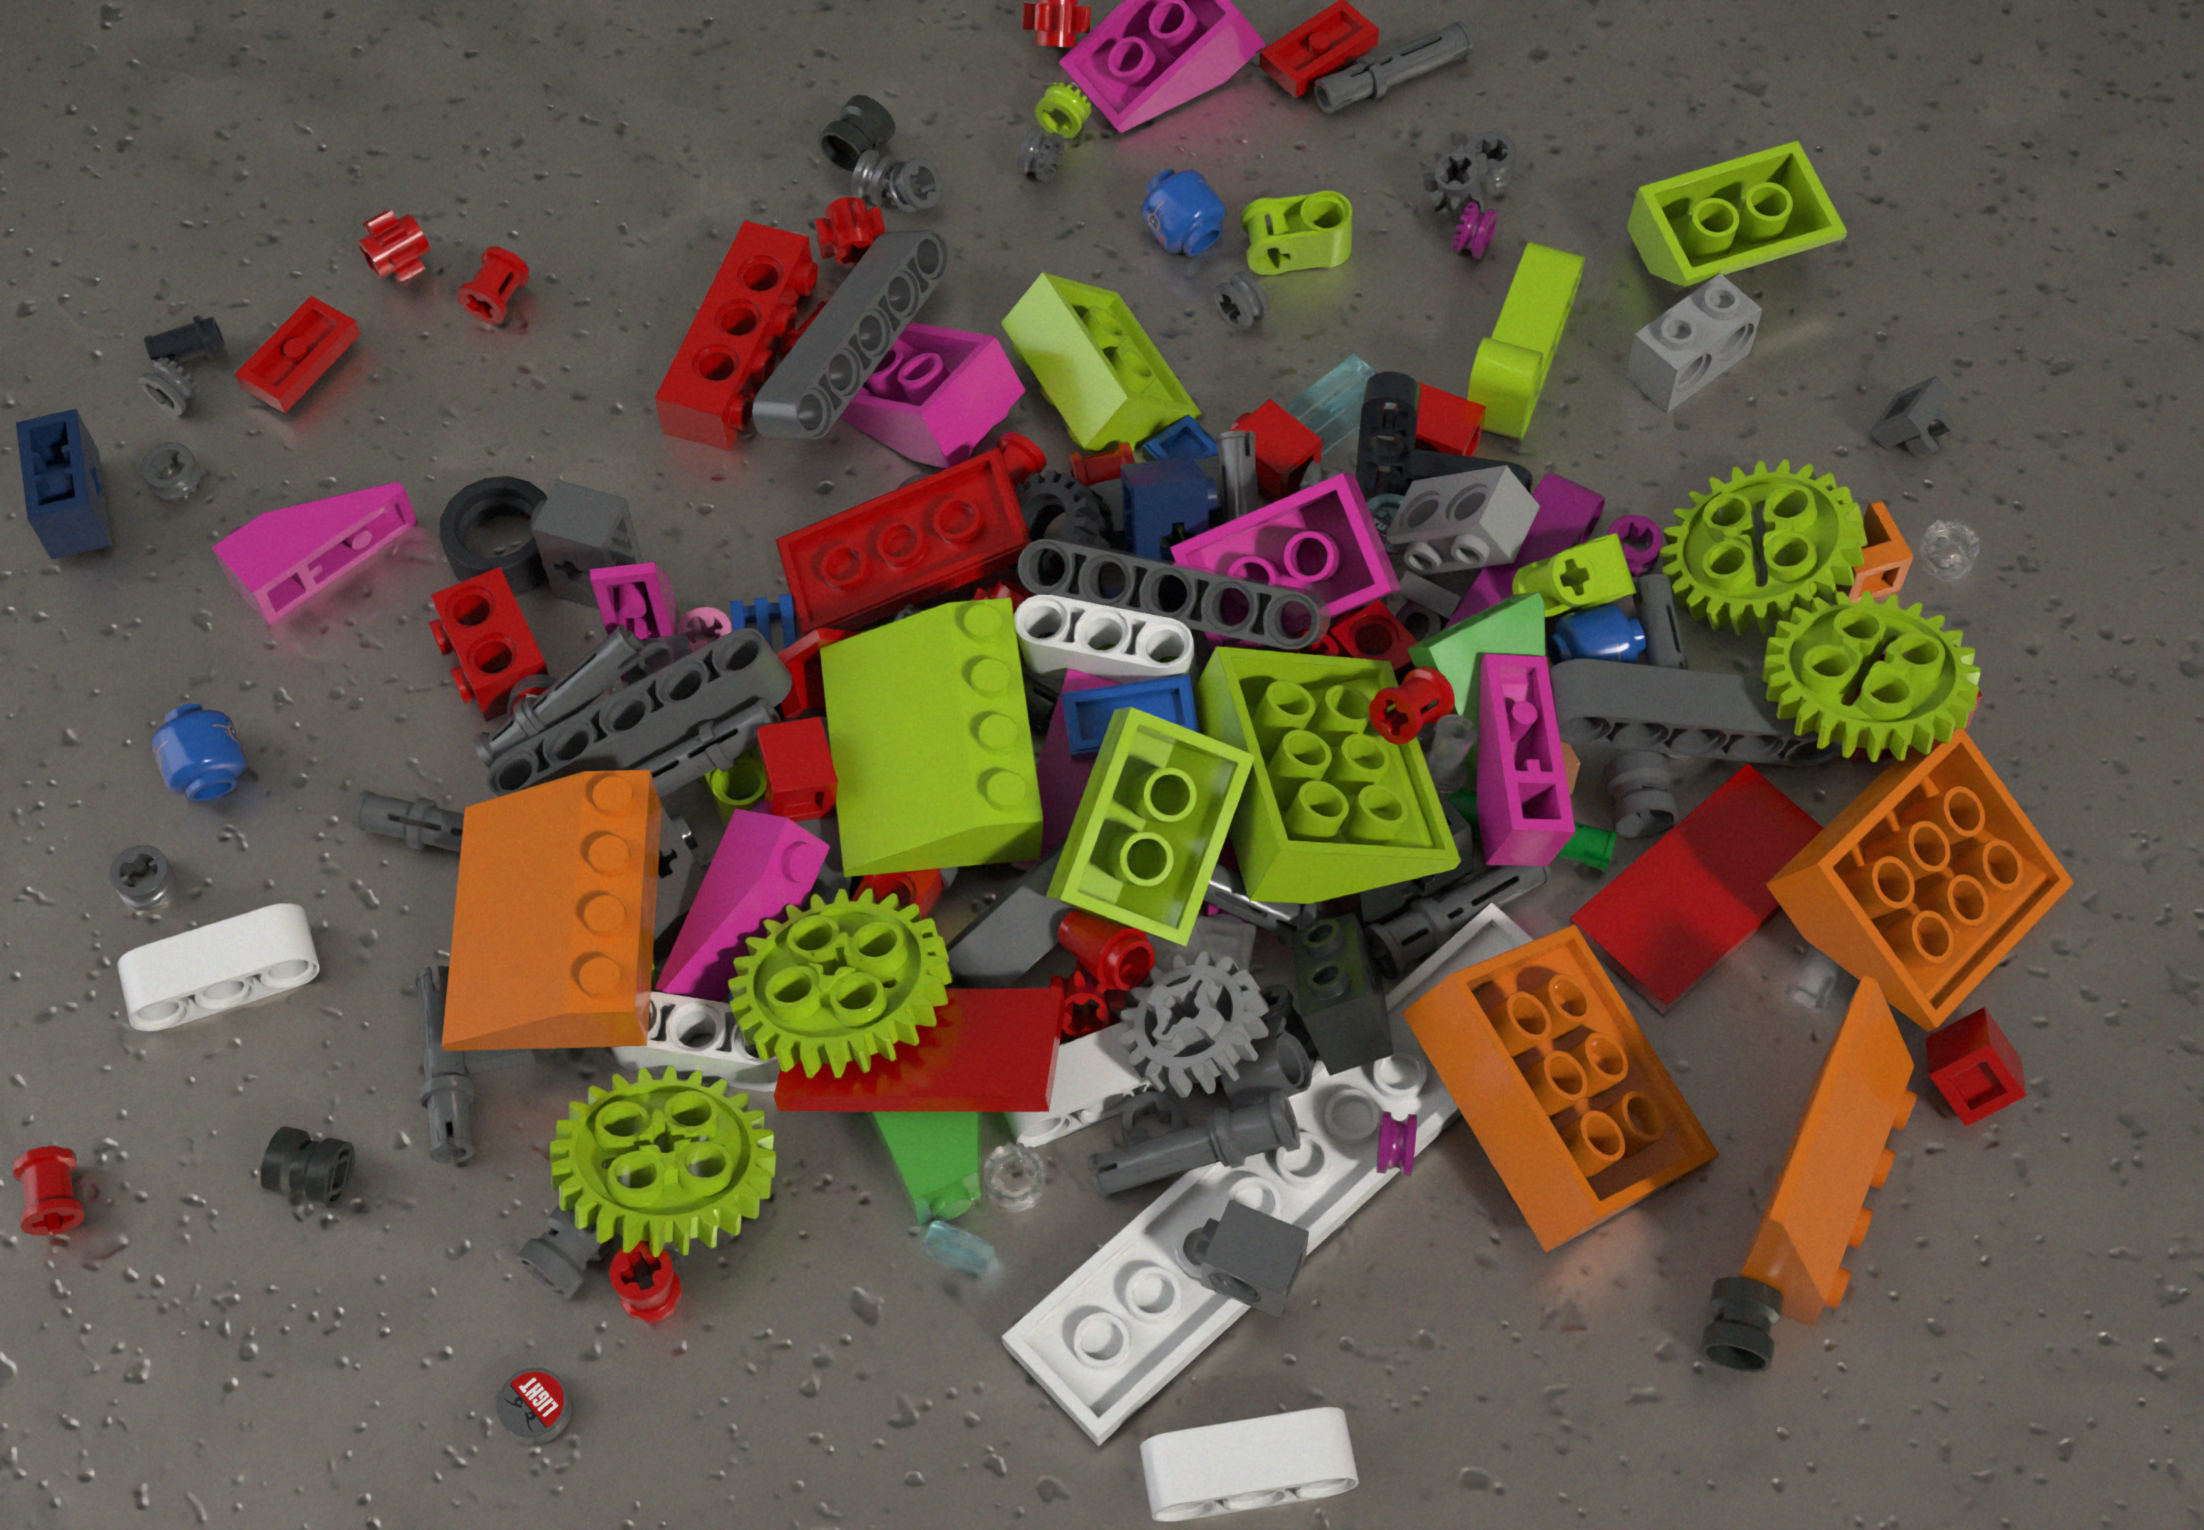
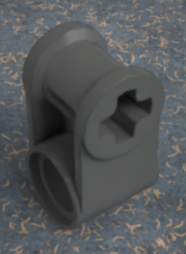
(1284, 1055)

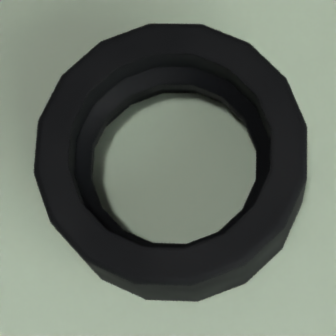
(483, 502)

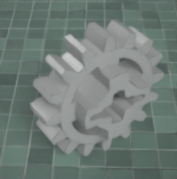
(1194, 1024)

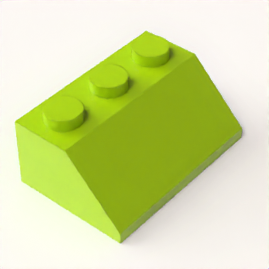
(1733, 216)
(1095, 364)
(1150, 825)

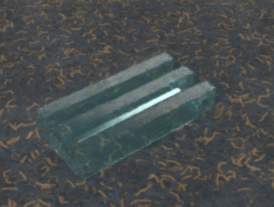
(1323, 389)

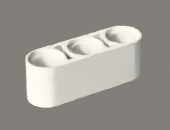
(1086, 626)
(217, 967)
(727, 1056)
(1089, 1087)
(1248, 1464)

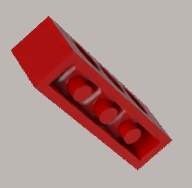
(736, 336)

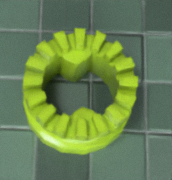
(1068, 102)

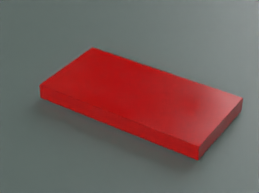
(905, 546)
(1697, 890)
(982, 1056)

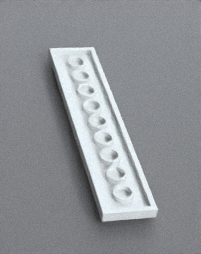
(1139, 1301)

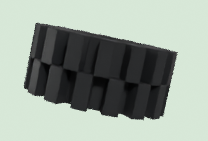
(1050, 498)

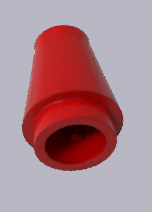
(1108, 950)

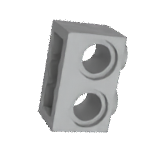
(1693, 343)
(1462, 521)

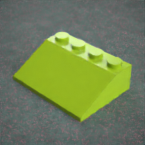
(932, 742)
(1326, 793)

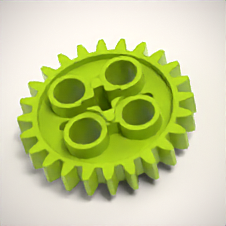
(1808, 546)
(1905, 700)
(840, 983)
(662, 1161)

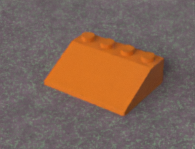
(1924, 880)
(556, 916)
(1558, 1084)
(1835, 1160)

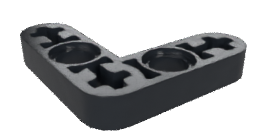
(1404, 460)

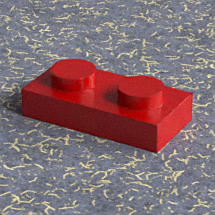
(1318, 47)
(297, 354)

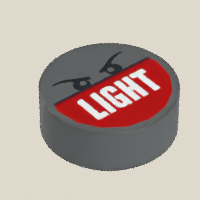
(534, 1406)

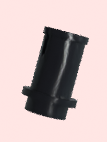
(187, 342)

